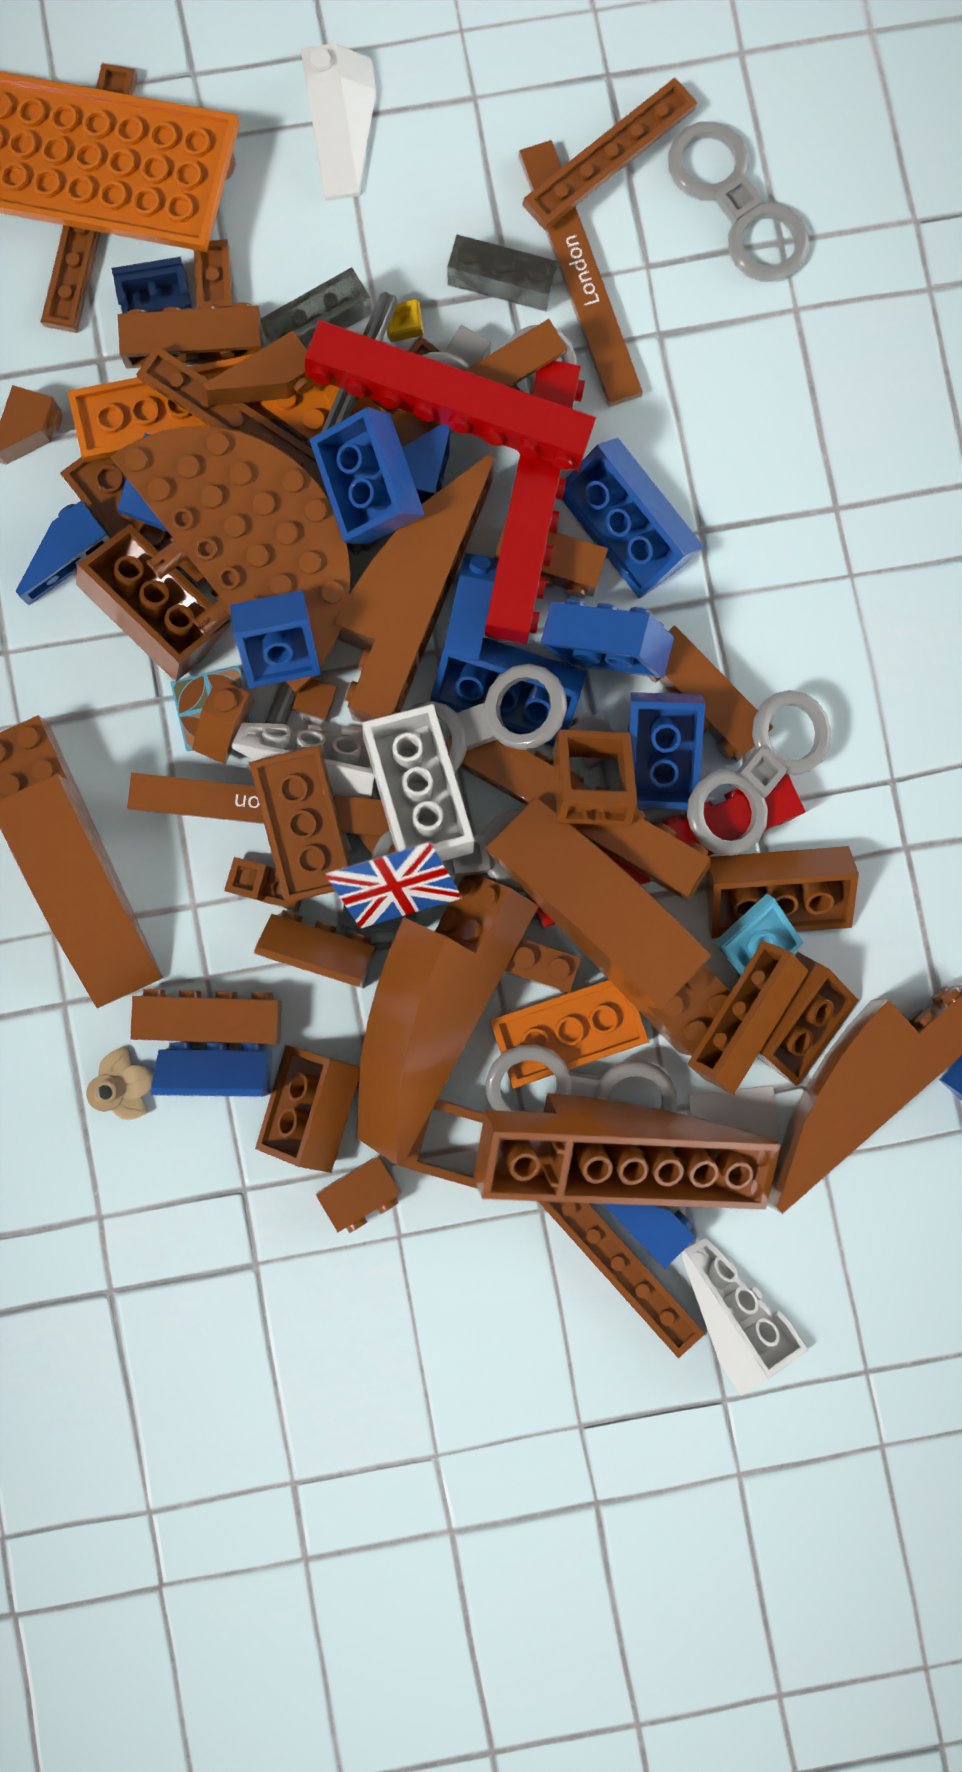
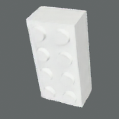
(417, 782)

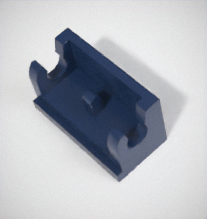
(152, 285)

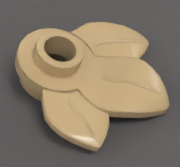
(126, 1083)

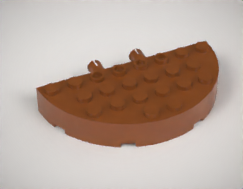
(245, 522)

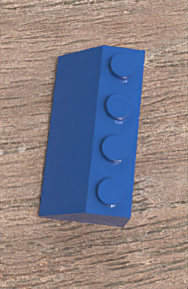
(629, 517)
(525, 705)

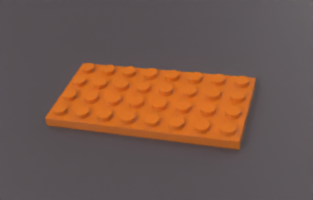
(112, 161)

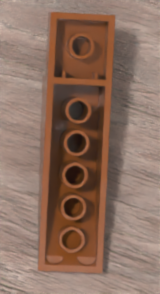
(404, 592)
(69, 866)
(613, 923)
(429, 1007)
(862, 1084)
(621, 1156)

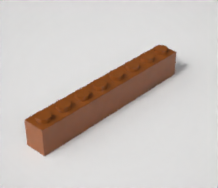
(642, 846)

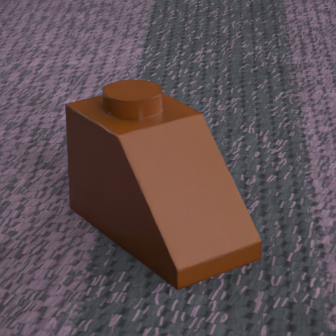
(27, 423)
(220, 720)

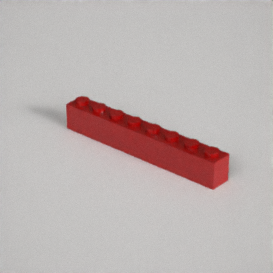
(448, 396)
(530, 521)
(725, 820)

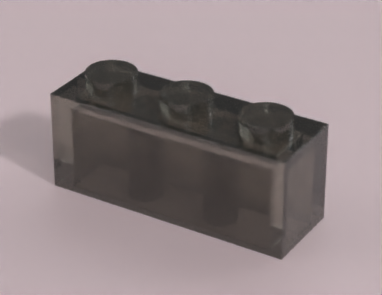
(501, 272)
(337, 301)

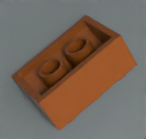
(316, 948)
(807, 1022)
(308, 1109)

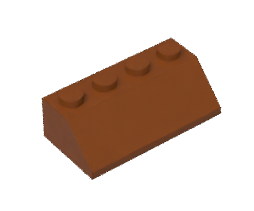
(148, 609)
(809, 885)

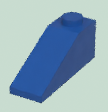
(65, 544)
(470, 607)
(656, 1229)

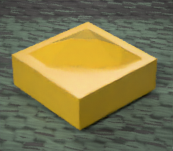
(406, 321)

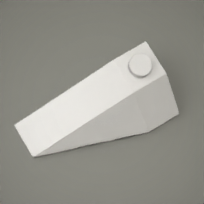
(341, 108)
(342, 750)
(744, 1331)

